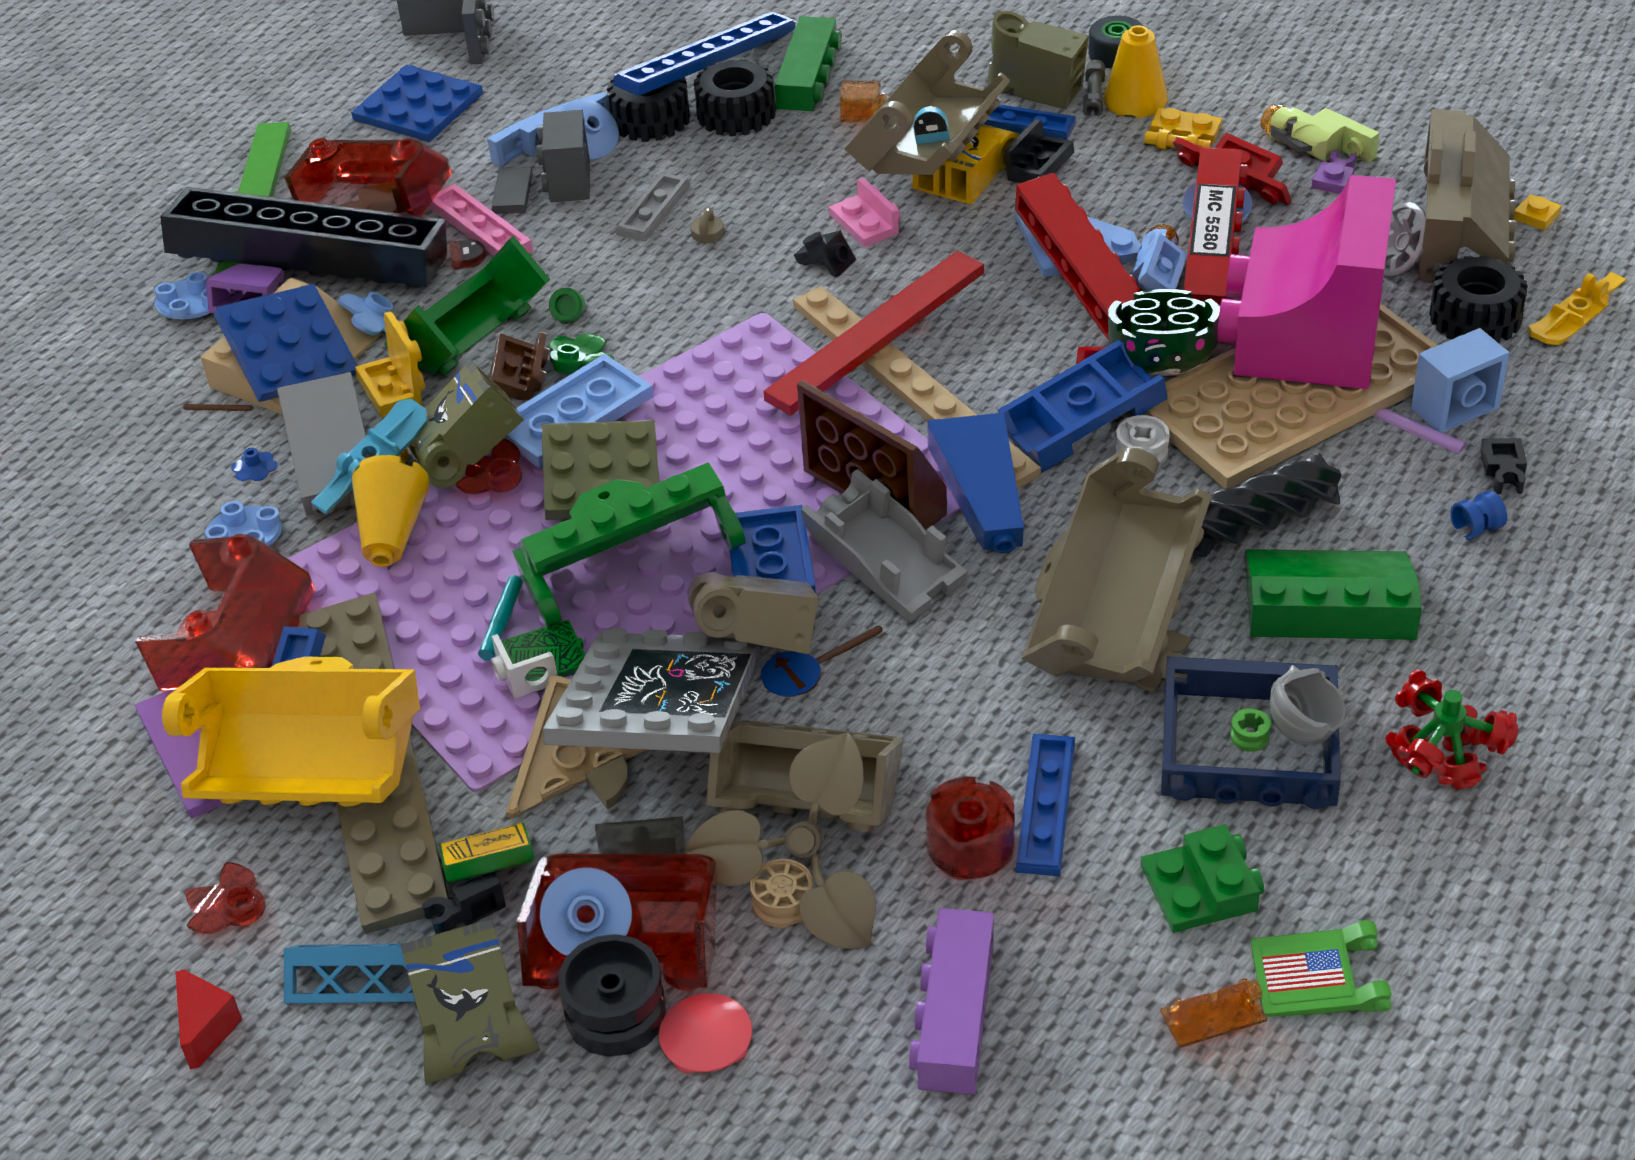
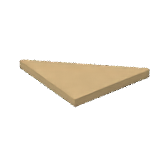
(555, 768)

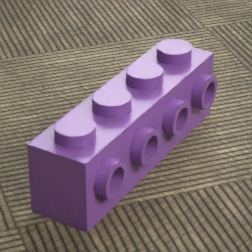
(955, 1001)

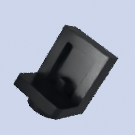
(826, 248)

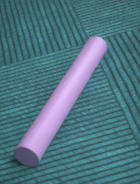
(1421, 430)

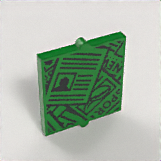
(557, 639)

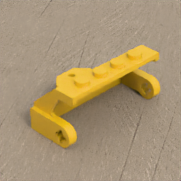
(295, 731)

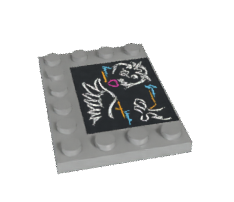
(653, 692)

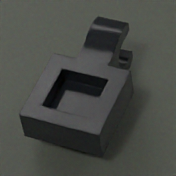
(470, 903)

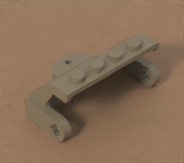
(888, 137)
(1466, 193)
(1115, 573)

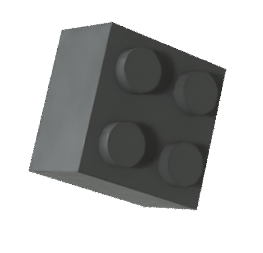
(564, 156)

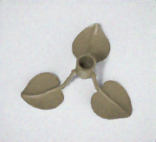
(831, 777)

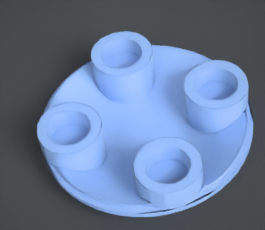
(183, 298)
(255, 521)

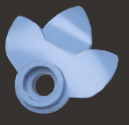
(367, 311)

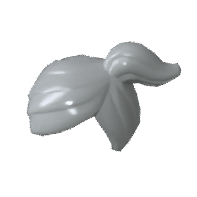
(1306, 706)

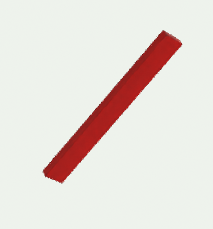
(876, 330)

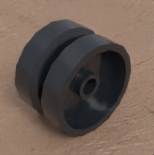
(612, 995)

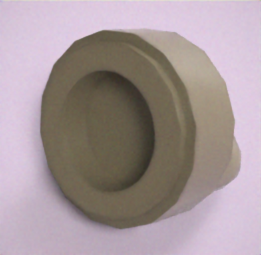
(707, 227)

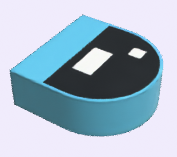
(931, 126)

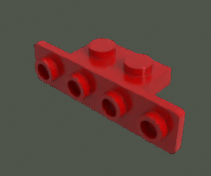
(1260, 170)

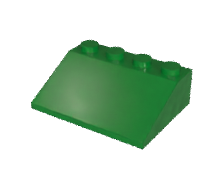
(1332, 594)

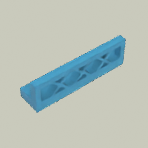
(343, 956)

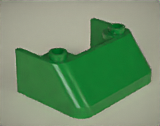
(475, 308)

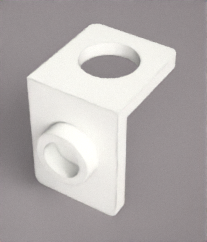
(515, 673)

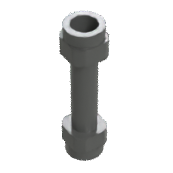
(1093, 99)

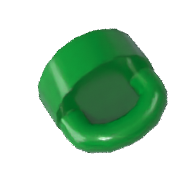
(567, 305)

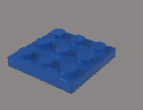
(417, 103)
(284, 340)

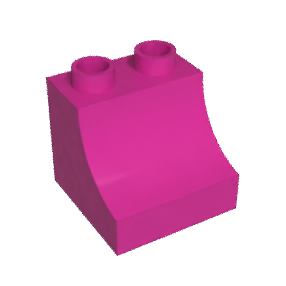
(1312, 292)

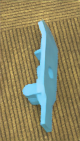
(387, 438)

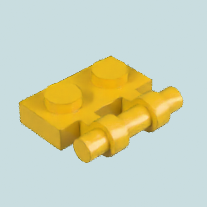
(1193, 127)

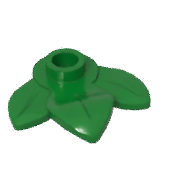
(570, 354)

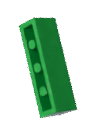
(807, 64)

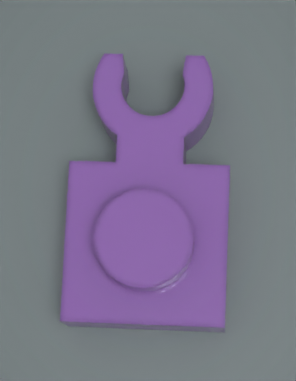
(1335, 174)

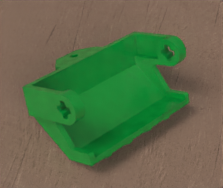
(615, 515)

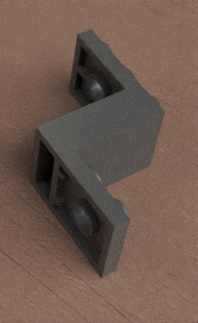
(450, 16)

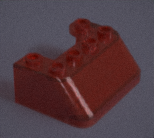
(670, 913)

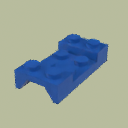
(1078, 403)

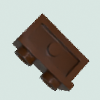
(518, 365)

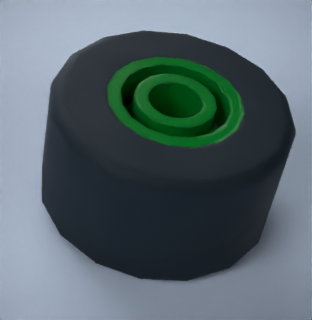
(1106, 37)

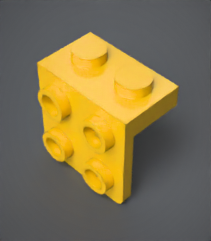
(394, 376)

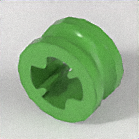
(1253, 740)

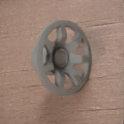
(1406, 240)

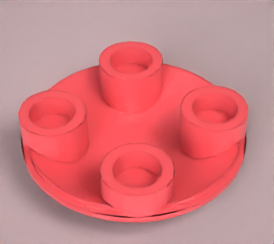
(705, 1033)

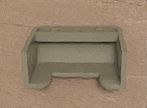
(758, 762)

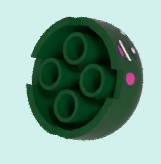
(1165, 330)

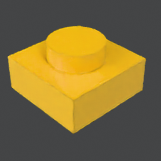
(1537, 212)

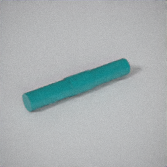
(500, 616)

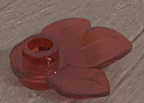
(494, 472)
(219, 905)

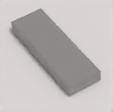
(653, 207)

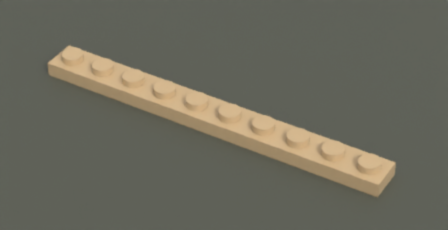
(900, 372)

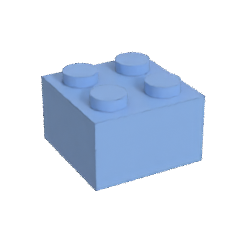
(1459, 380)

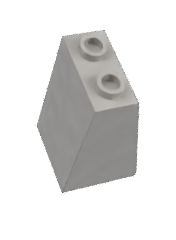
(321, 424)

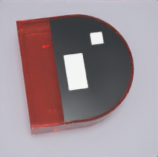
(466, 253)

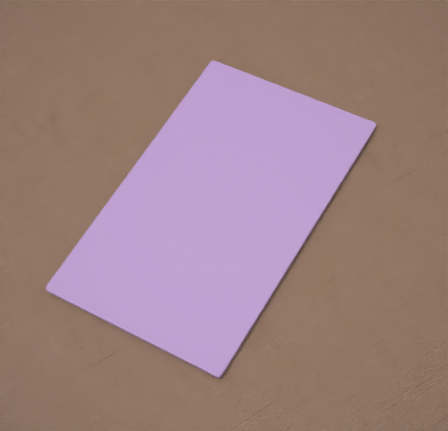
(462, 544)

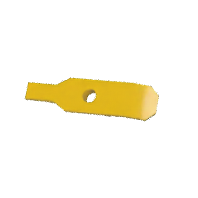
(1566, 318)

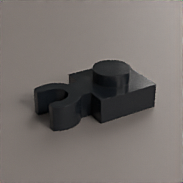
(1505, 461)

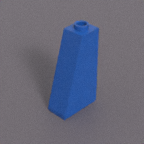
(981, 476)

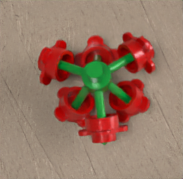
(1456, 724)

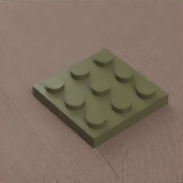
(593, 454)

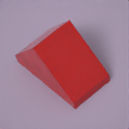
(204, 1016)

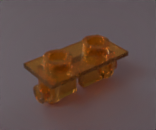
(1214, 1013)

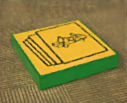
(486, 852)

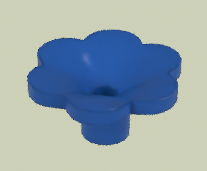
(254, 465)

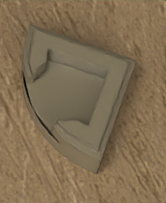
(609, 781)

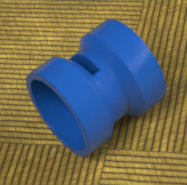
(1481, 514)

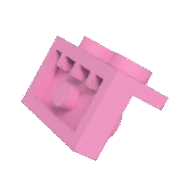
(867, 215)

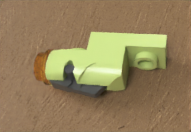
(1320, 133)

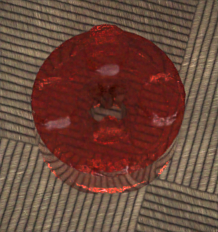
(970, 828)

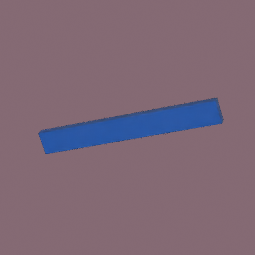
(703, 53)

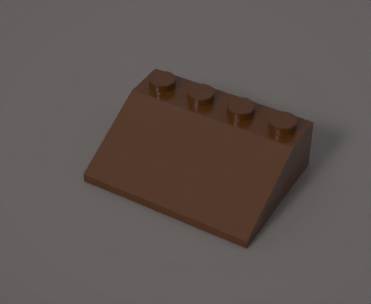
(843, 440)

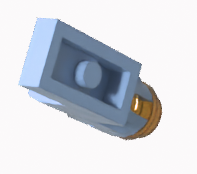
(1159, 259)

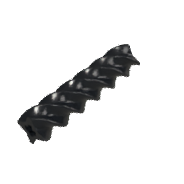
(1266, 499)

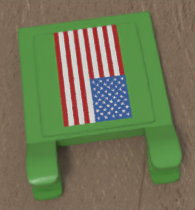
(1314, 973)

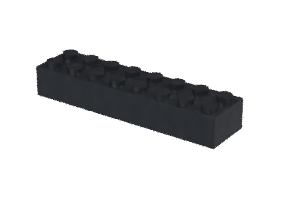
(305, 236)

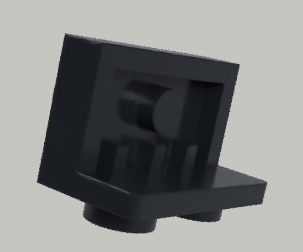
(1035, 154)

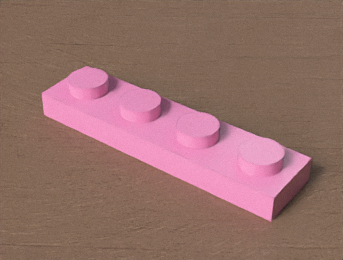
(476, 219)

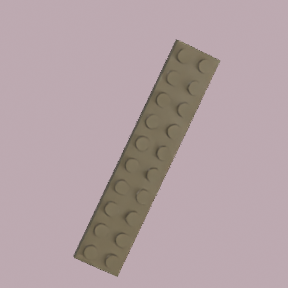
(393, 841)

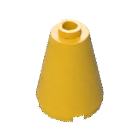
(1137, 77)
(387, 505)

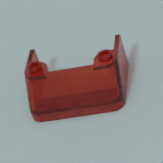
(413, 165)
(244, 631)

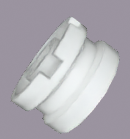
(1144, 433)

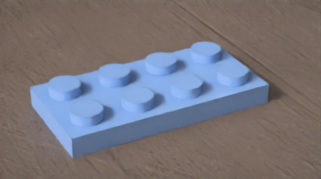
(591, 394)

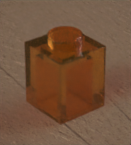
(860, 100)

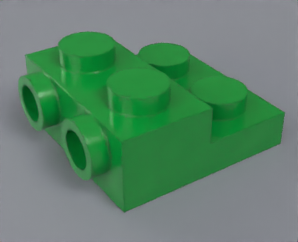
(1203, 879)

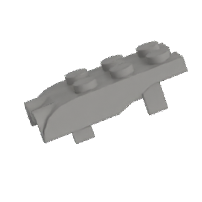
(884, 546)

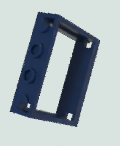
(1230, 784)

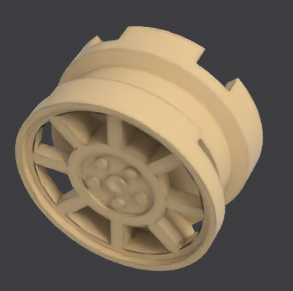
(779, 892)

